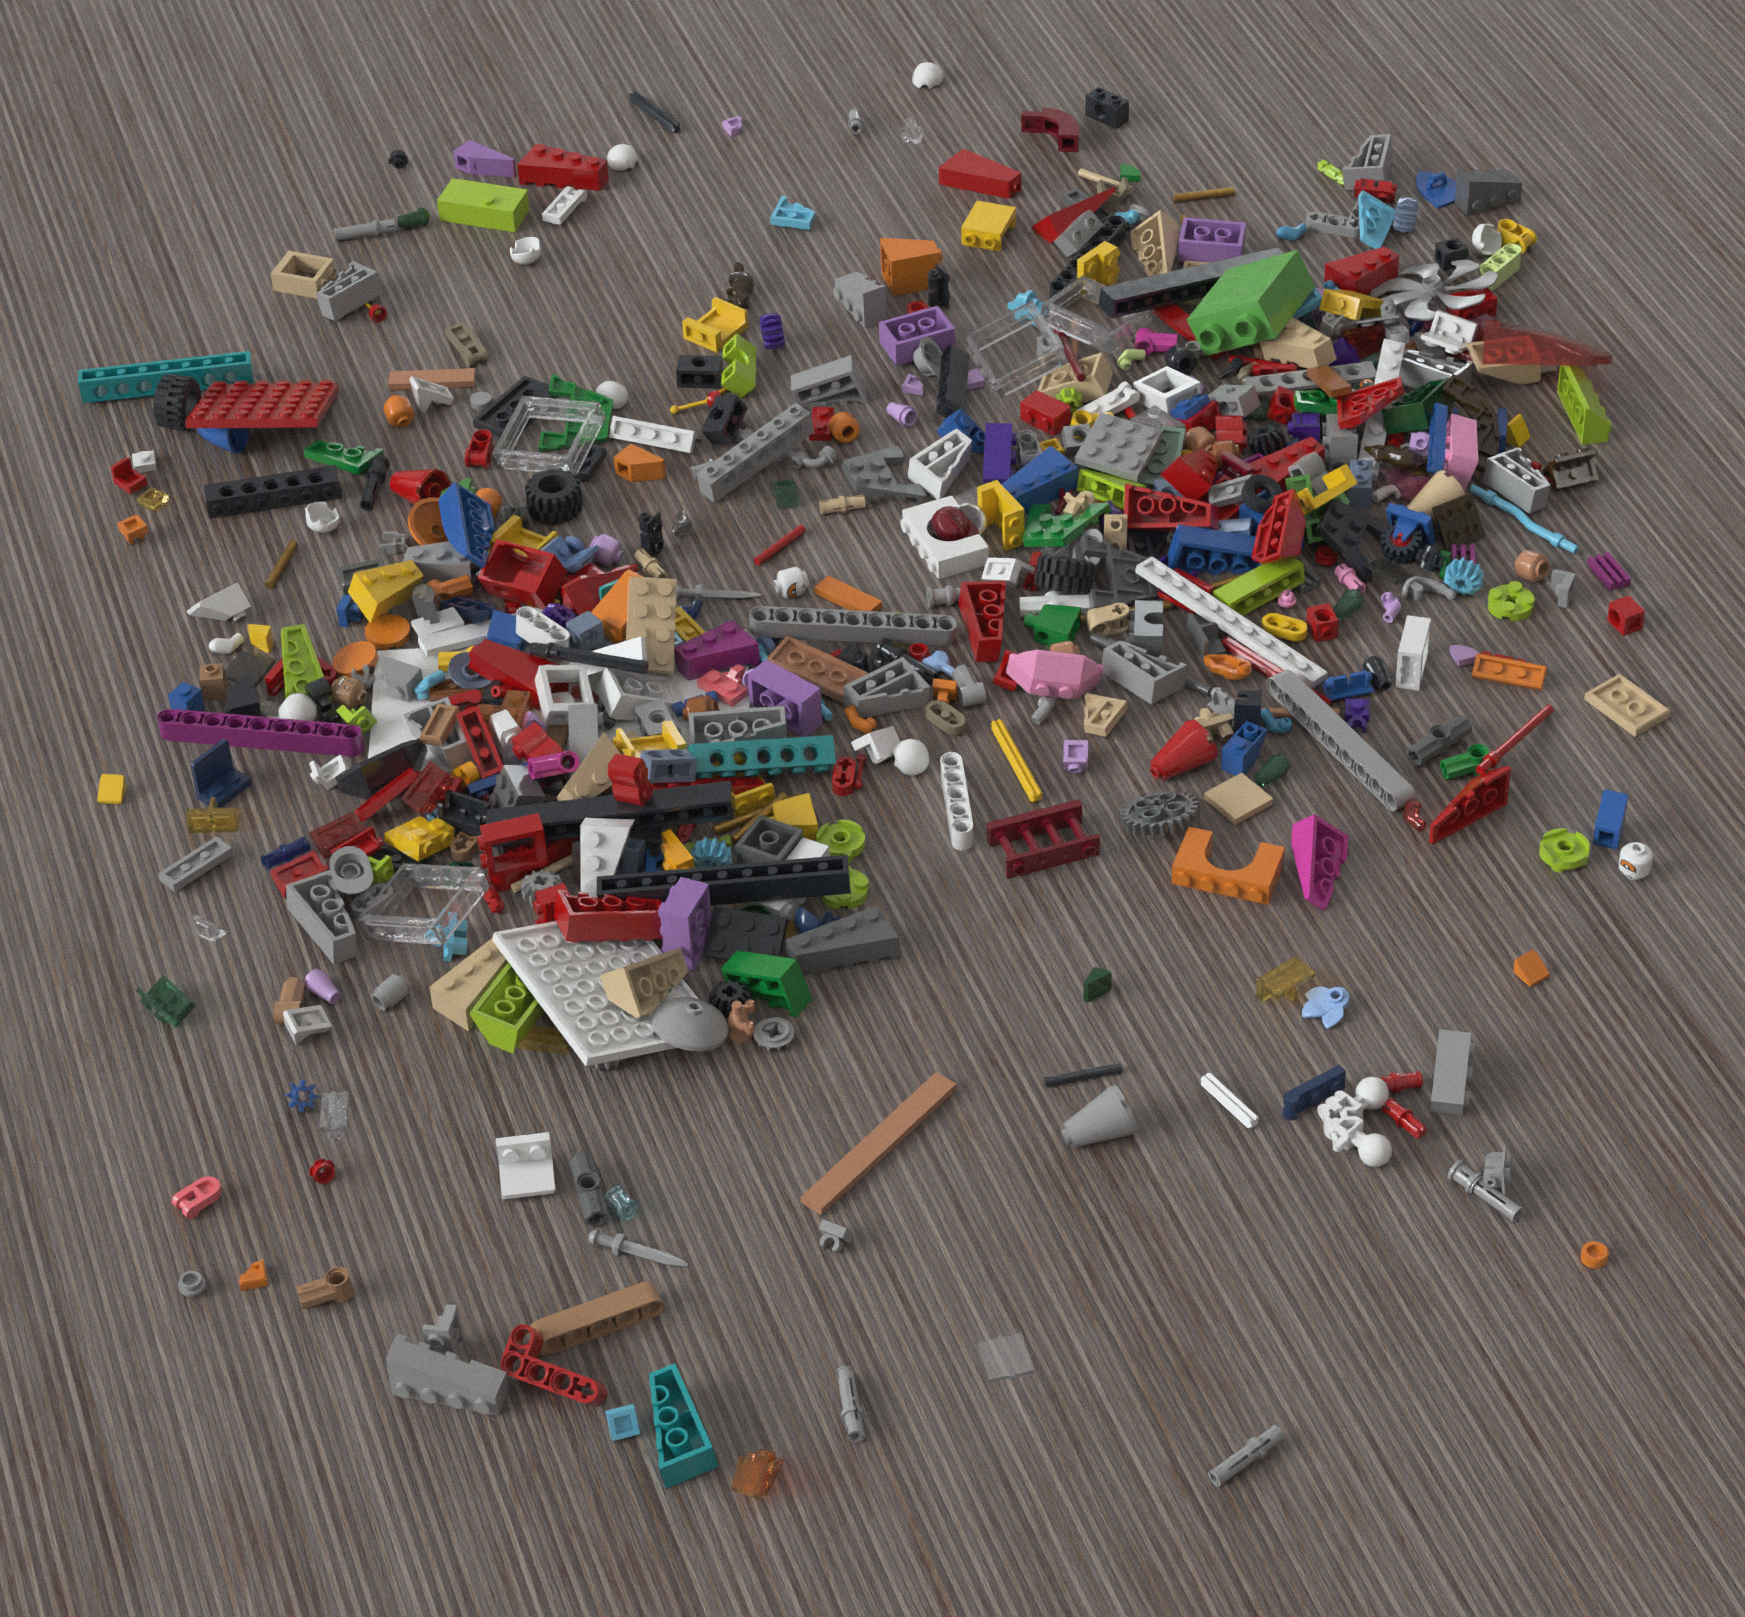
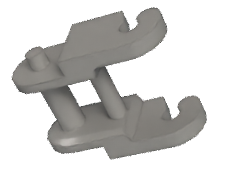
(397, 544)

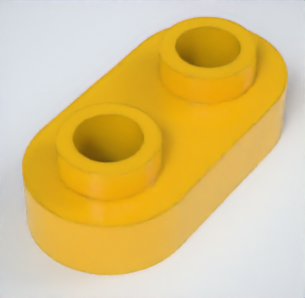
(1284, 627)

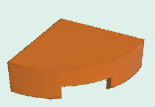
(254, 1276)

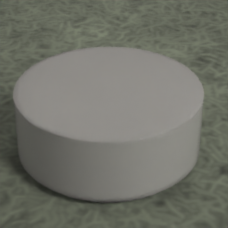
(480, 401)

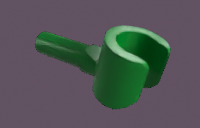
(1446, 555)

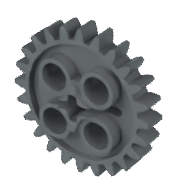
(1160, 813)

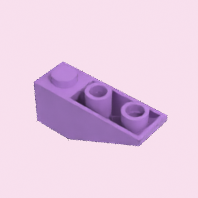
(483, 161)

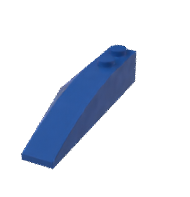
(467, 523)

